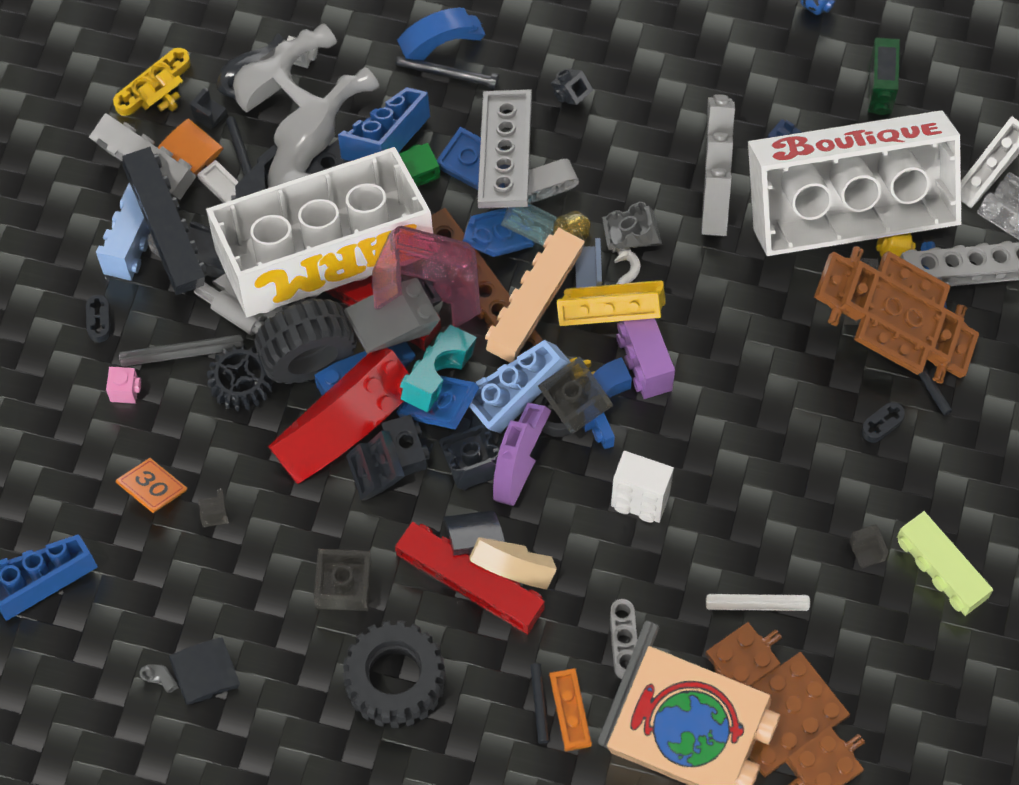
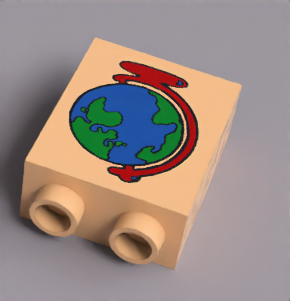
(692, 723)

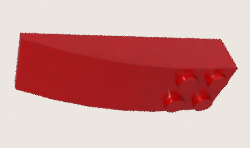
(342, 415)

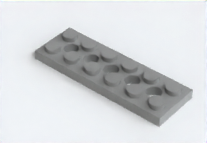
(517, 156)

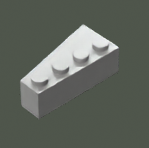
(121, 140)

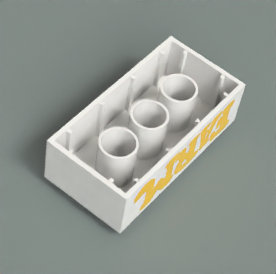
(314, 230)

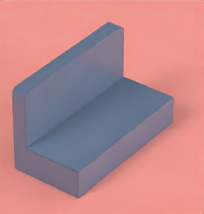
(589, 266)

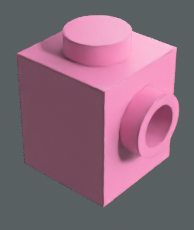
(123, 385)

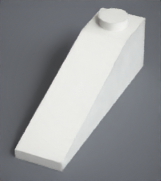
(991, 163)

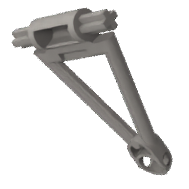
(228, 306)

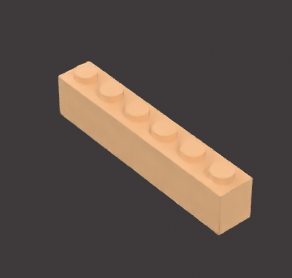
(534, 296)

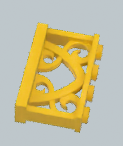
(611, 303)

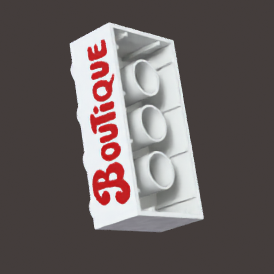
(855, 182)

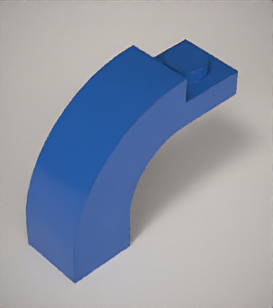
(437, 29)
(613, 379)

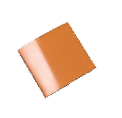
(192, 145)

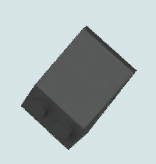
(395, 323)

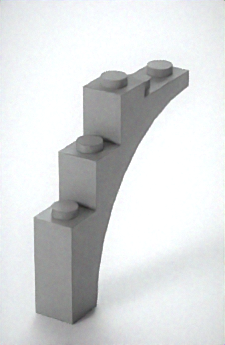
(718, 165)

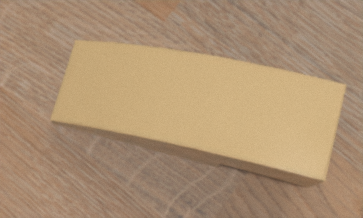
(513, 562)

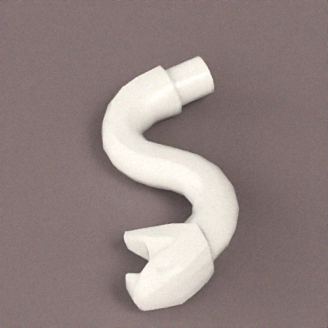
(626, 254)

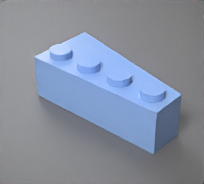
(125, 241)

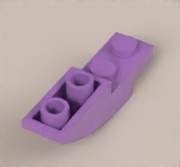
(514, 454)

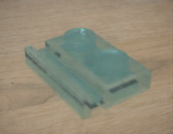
(529, 222)

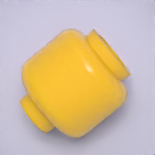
(895, 244)

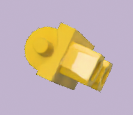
(168, 83)

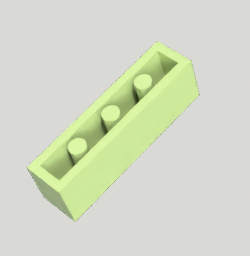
(944, 563)

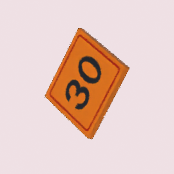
(151, 485)

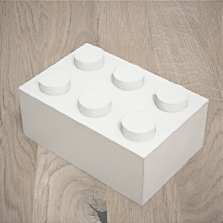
(641, 487)

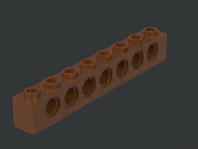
(445, 226)

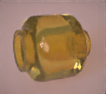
(573, 223)

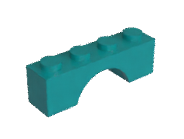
(450, 350)

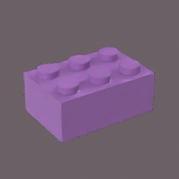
(646, 356)

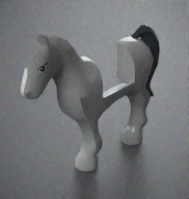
(310, 127)

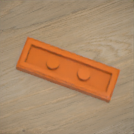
(570, 709)

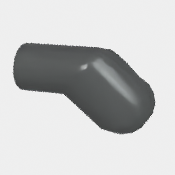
(160, 674)

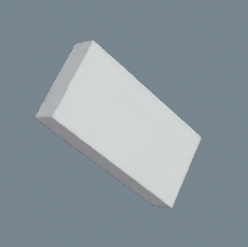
(218, 181)

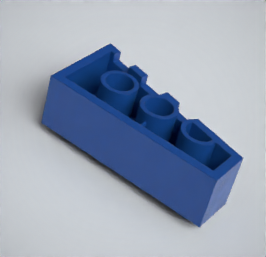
(386, 126)
(41, 573)

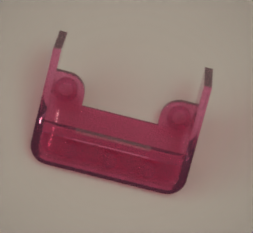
(432, 258)

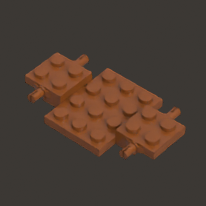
(898, 312)
(805, 707)

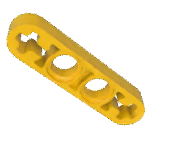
(149, 75)

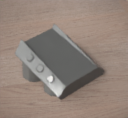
(632, 228)

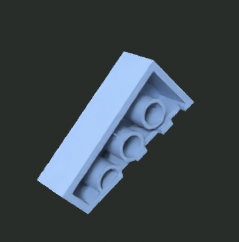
(514, 385)

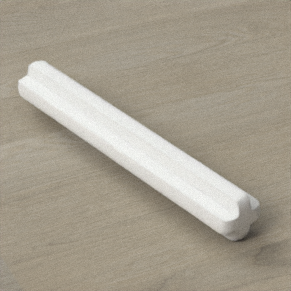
(757, 602)

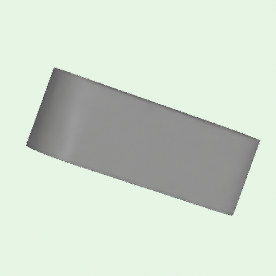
(550, 180)
(620, 627)

